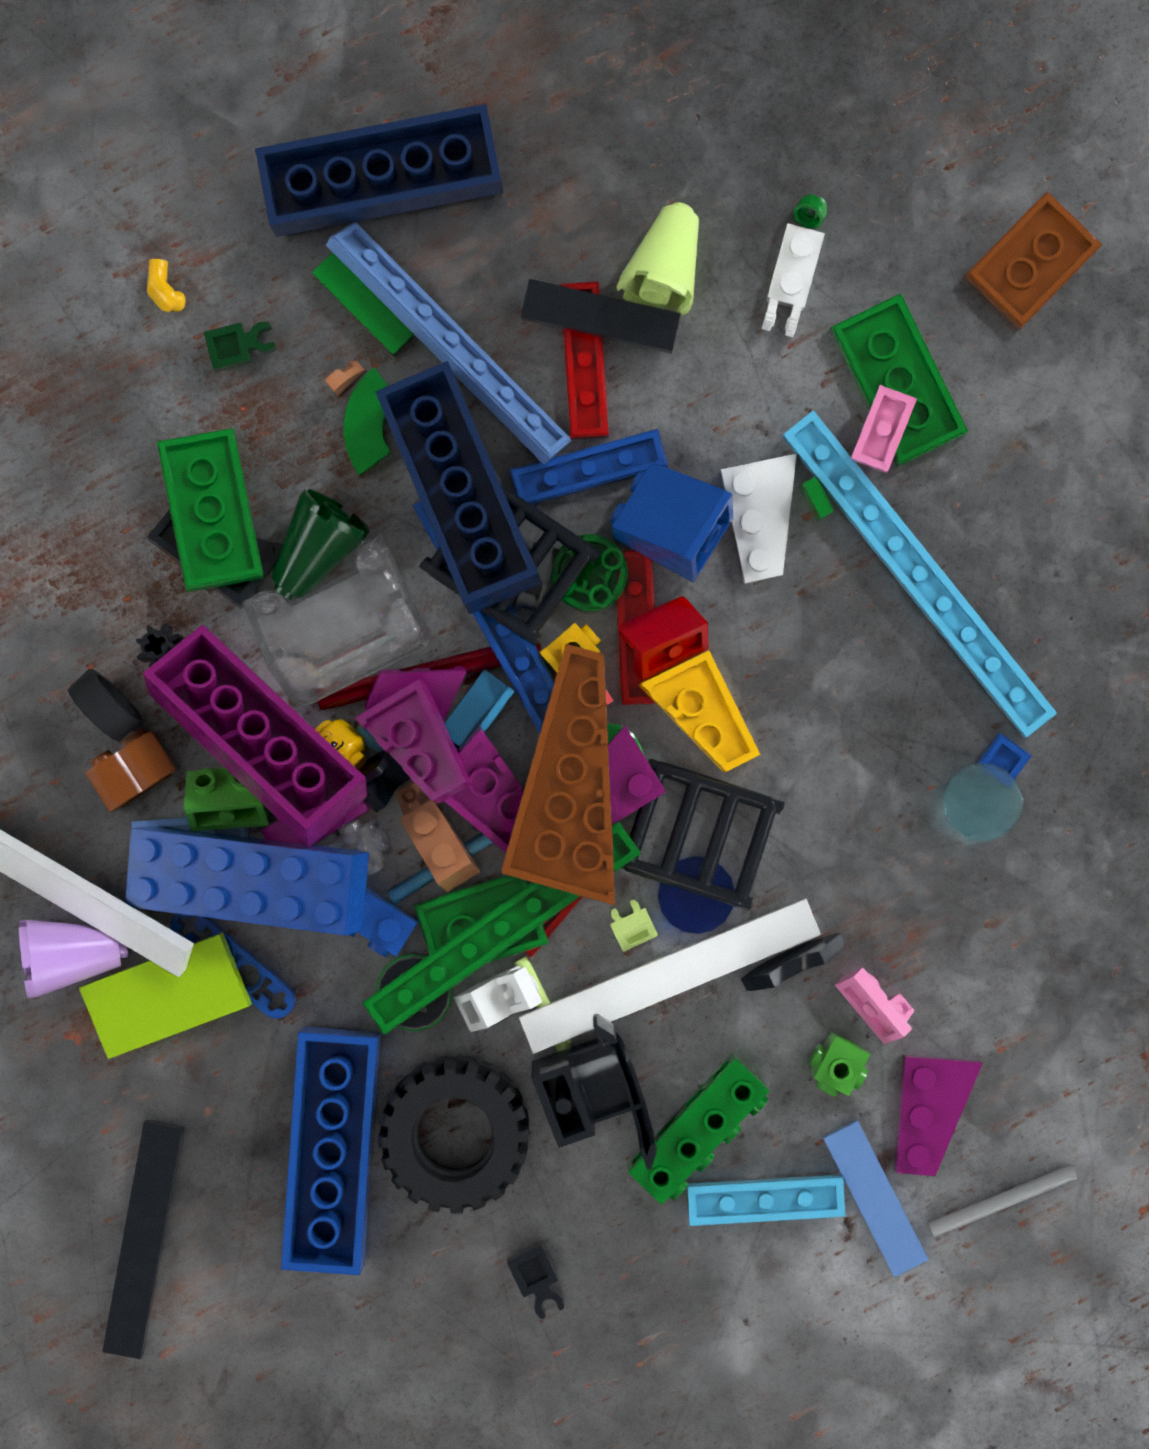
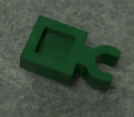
(232, 346)

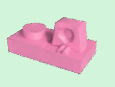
(883, 429)
(883, 1015)

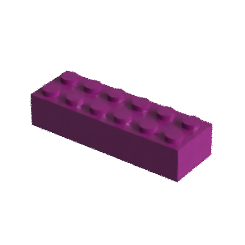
(255, 735)

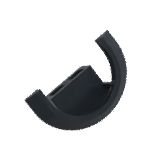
(592, 1086)

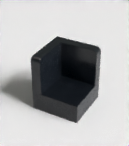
(382, 779)

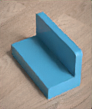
(479, 707)

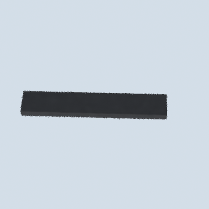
(143, 1239)

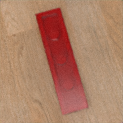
(585, 379)
(634, 601)

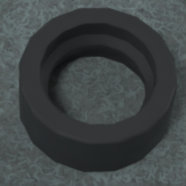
(104, 705)

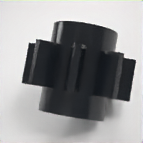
(151, 643)

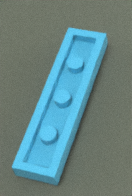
(766, 1200)

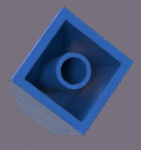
(673, 519)

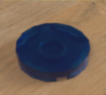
(691, 911)

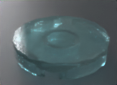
(983, 801)

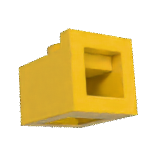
(583, 637)

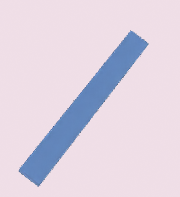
(448, 342)

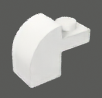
(498, 998)

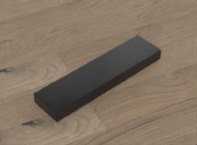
(600, 316)

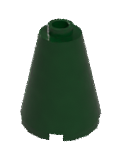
(315, 543)

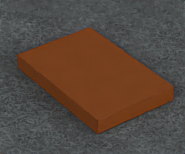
(1033, 260)

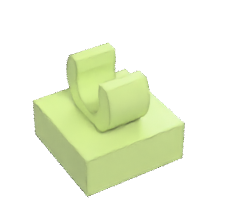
(633, 928)

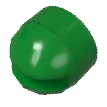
(806, 218)

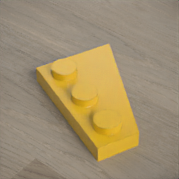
(704, 710)

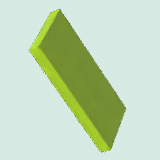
(152, 1003)

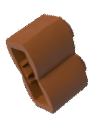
(132, 770)

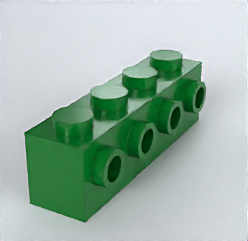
(699, 1128)

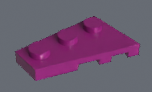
(417, 738)
(929, 1109)

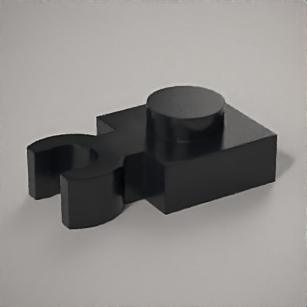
(535, 1274)

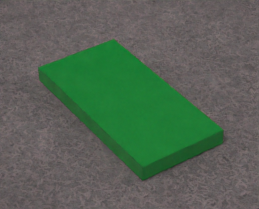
(889, 351)
(210, 510)

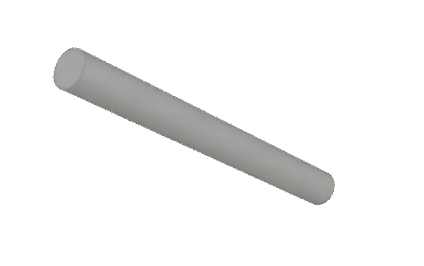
(1002, 1200)

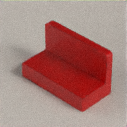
(665, 636)

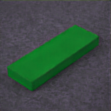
(363, 304)

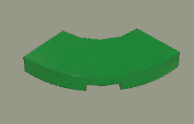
(365, 424)

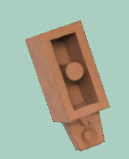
(435, 838)

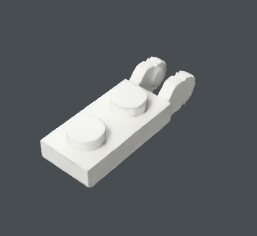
(793, 275)

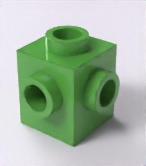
(836, 1051)

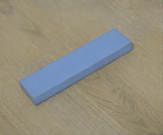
(875, 1198)

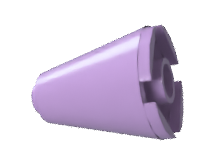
(64, 954)

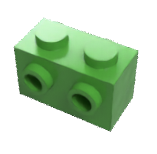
(220, 801)

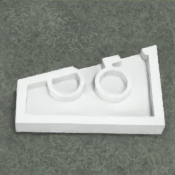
(761, 514)

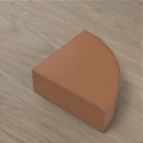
(340, 380)

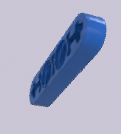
(241, 957)

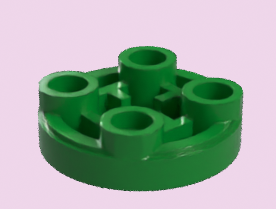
(597, 584)

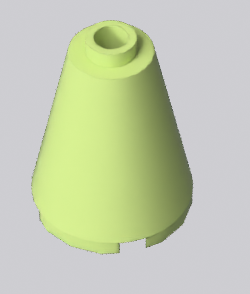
(664, 262)

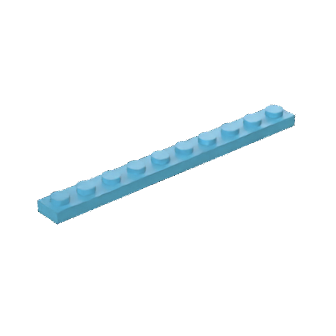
(919, 574)

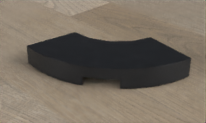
(793, 961)

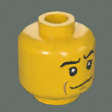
(345, 741)

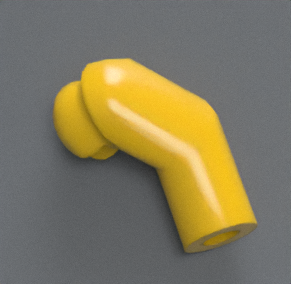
(160, 291)

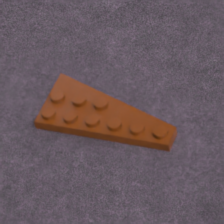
(566, 805)

